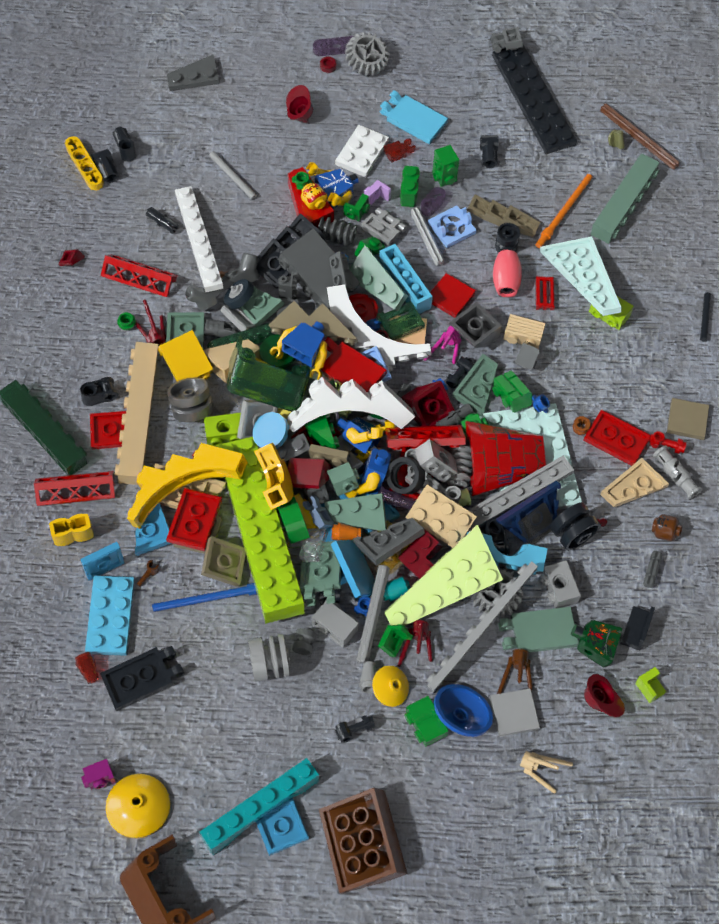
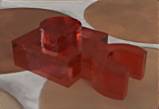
(397, 151)

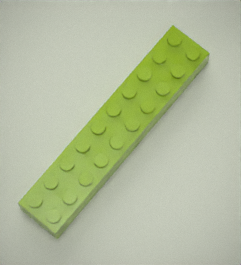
(263, 538)

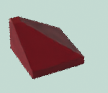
(71, 257)

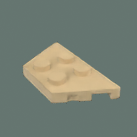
(208, 486)

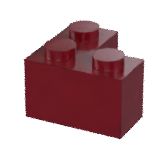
(419, 554)

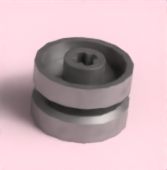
(190, 399)

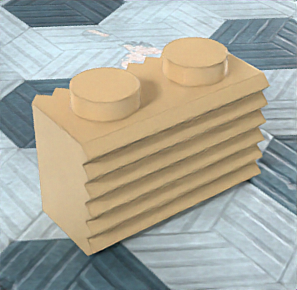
(524, 329)

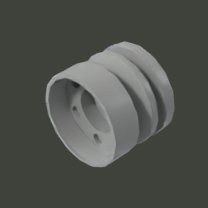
(268, 657)

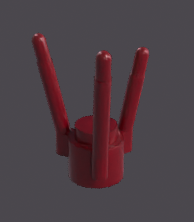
(155, 334)
(420, 632)

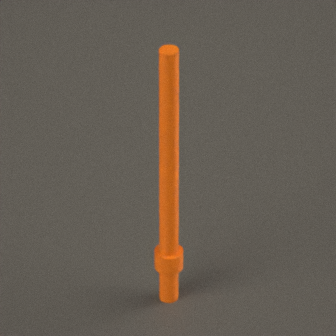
(547, 233)

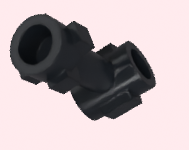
(464, 365)
(345, 732)

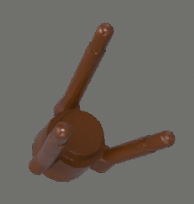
(519, 661)

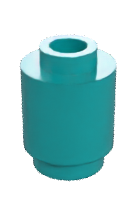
(395, 589)

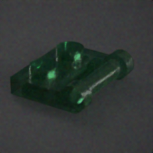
(402, 325)

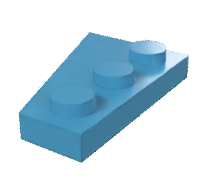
(152, 532)

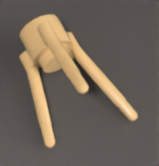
(532, 761)

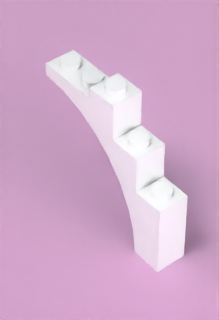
(367, 338)
(352, 397)

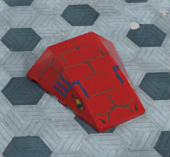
(502, 456)

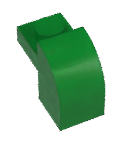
(293, 521)

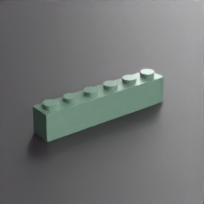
(624, 199)

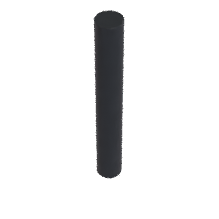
(705, 316)

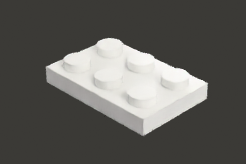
(361, 151)

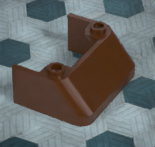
(143, 894)

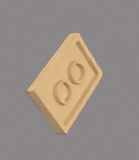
(441, 516)

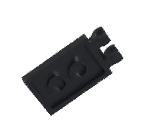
(141, 677)

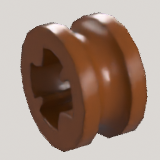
(583, 420)

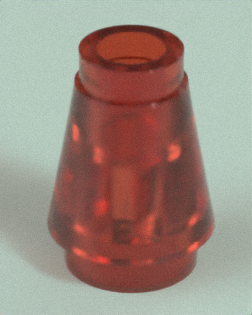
(86, 665)

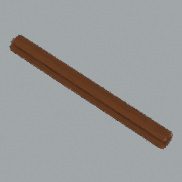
(638, 135)

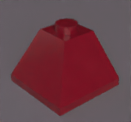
(429, 403)

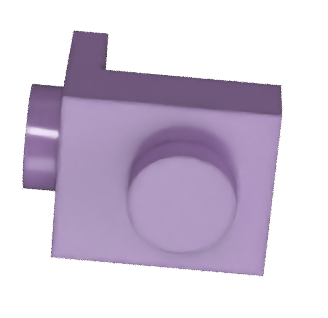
(376, 190)

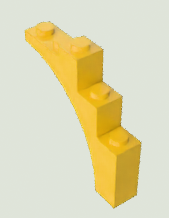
(180, 471)

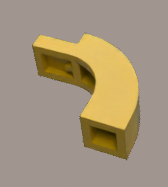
(278, 479)

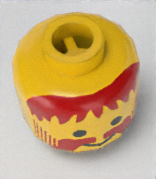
(314, 196)

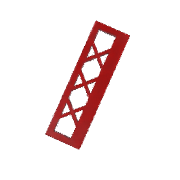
(142, 269)
(70, 481)

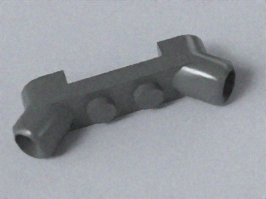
(246, 270)

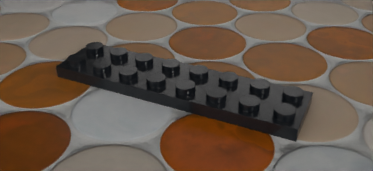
(534, 99)

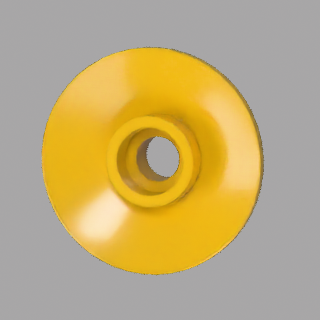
(384, 688)

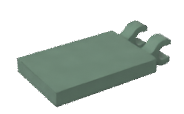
(183, 322)
(321, 576)
(539, 630)

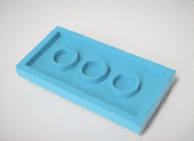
(110, 615)

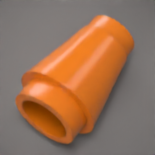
(344, 532)

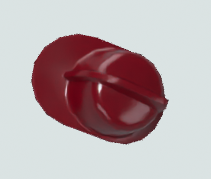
(299, 104)
(602, 697)

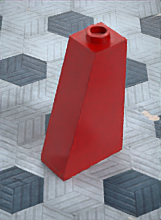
(313, 216)

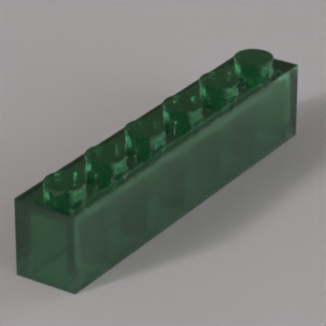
(43, 428)

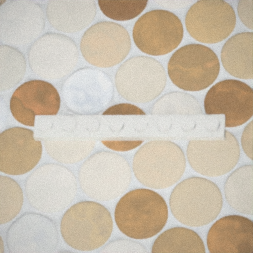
(198, 239)

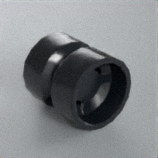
(507, 237)

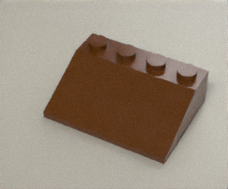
(362, 841)

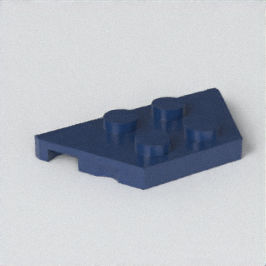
(512, 517)

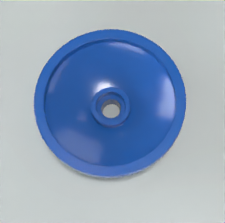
(463, 710)

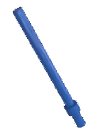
(249, 589)

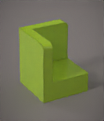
(650, 686)

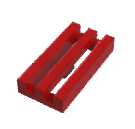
(544, 305)

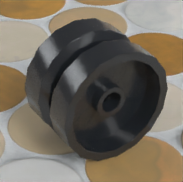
(575, 526)

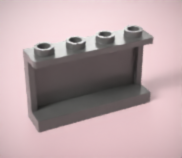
(311, 267)

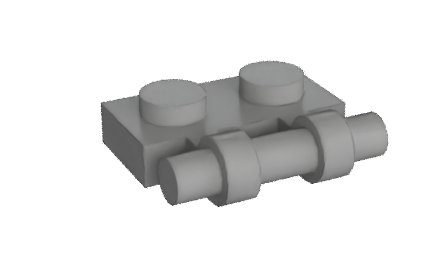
(382, 230)

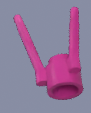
(450, 337)

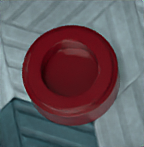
(328, 64)

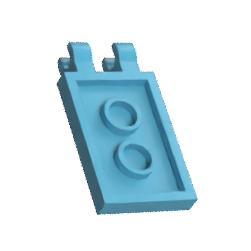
(413, 117)

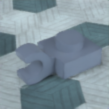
(320, 515)

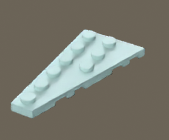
(584, 269)

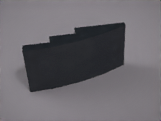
(268, 259)

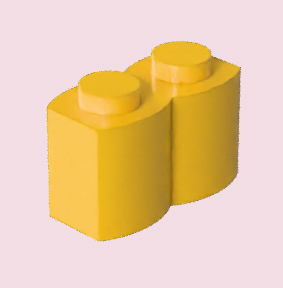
(76, 528)

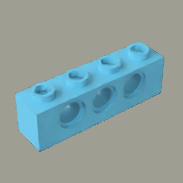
(406, 277)

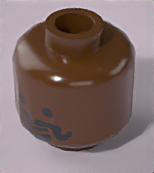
(666, 527)

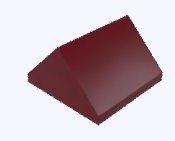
(308, 472)

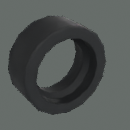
(392, 471)

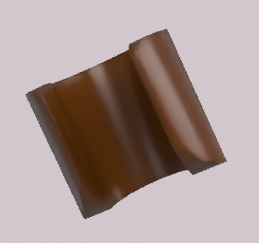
(150, 571)

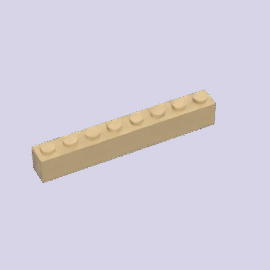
(138, 412)

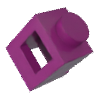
(98, 775)

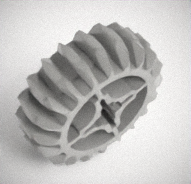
(375, 60)
(481, 597)

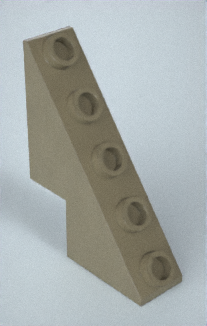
(295, 315)

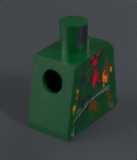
(597, 641)

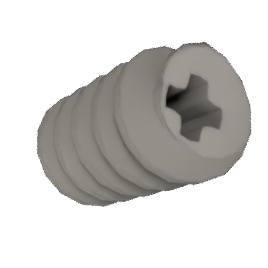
(463, 462)

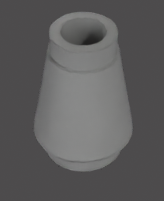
(367, 676)

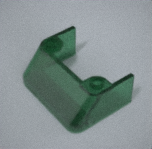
(266, 382)

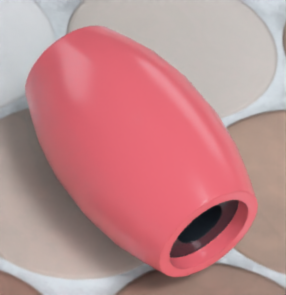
(507, 273)

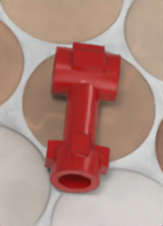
(658, 439)

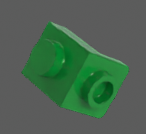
(357, 211)
(372, 243)
(393, 639)

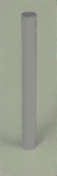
(233, 175)

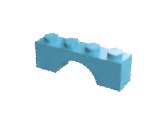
(524, 555)

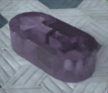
(435, 203)

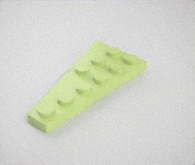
(455, 576)

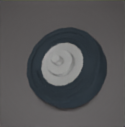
(239, 294)

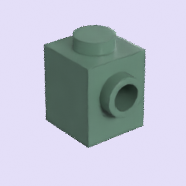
(343, 478)

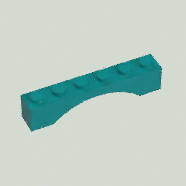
(237, 820)

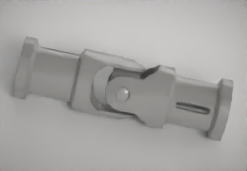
(676, 470)

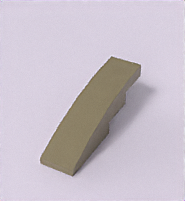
(499, 214)

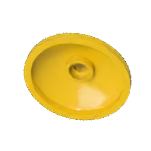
(139, 819)

